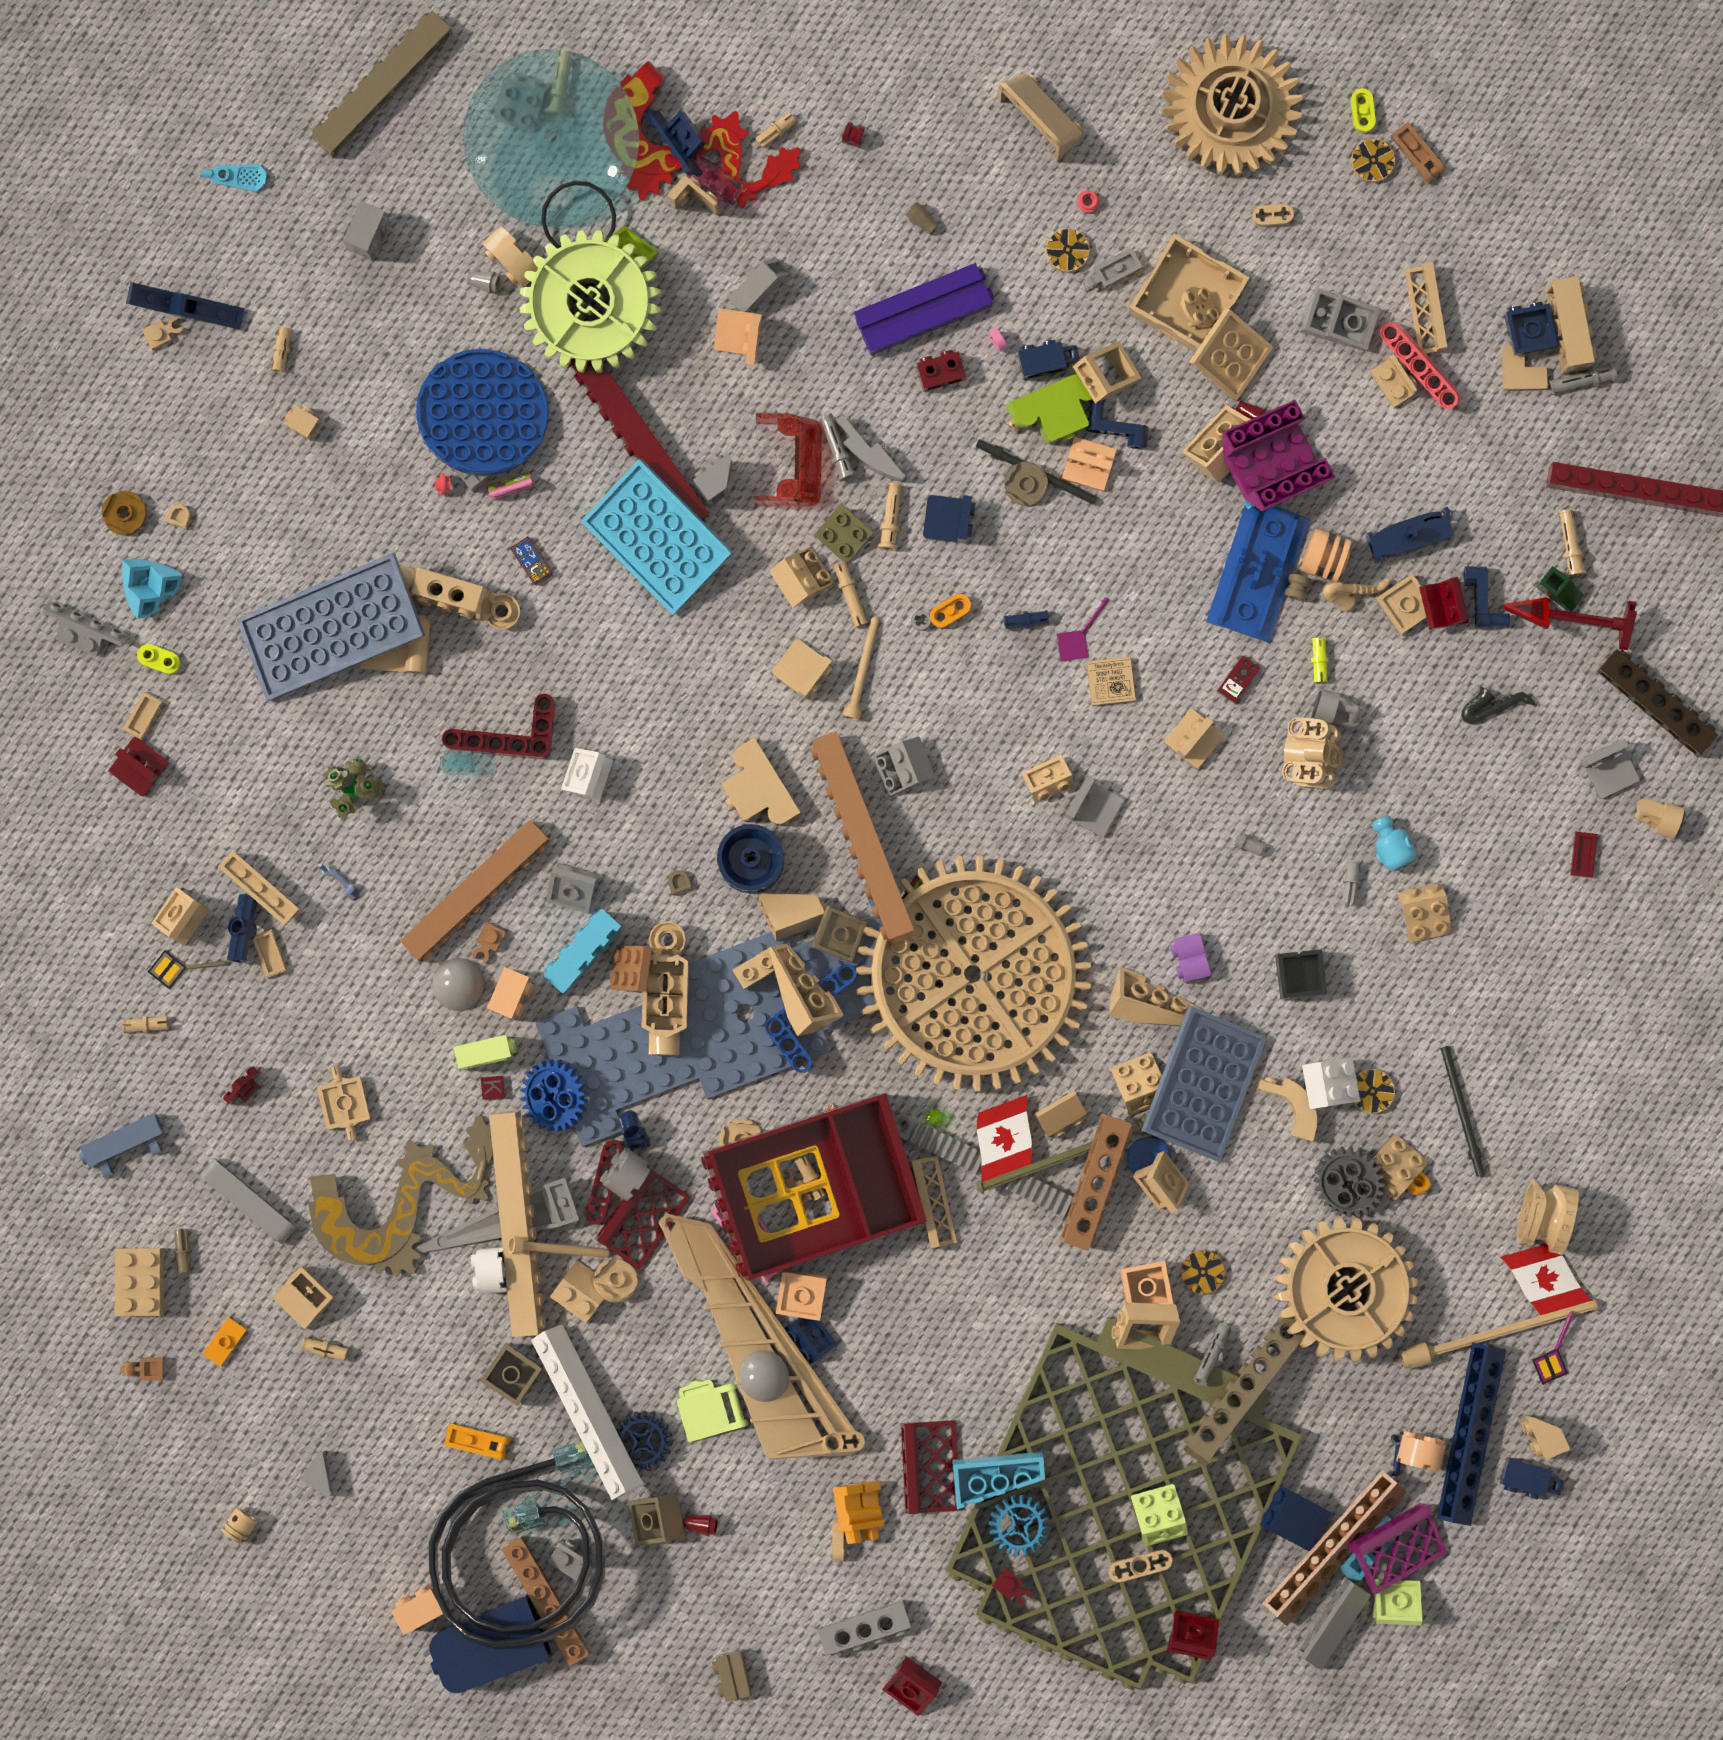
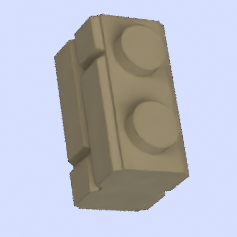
(733, 1675)

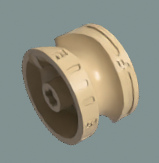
(1548, 1216)

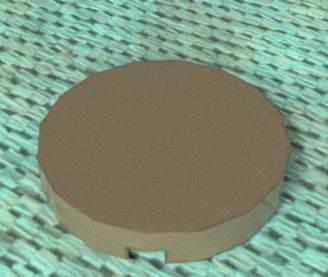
(1026, 483)

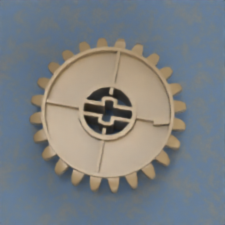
(1229, 139)
(1381, 1277)

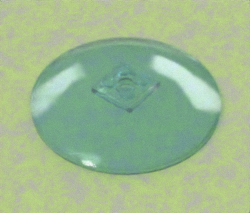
(510, 144)

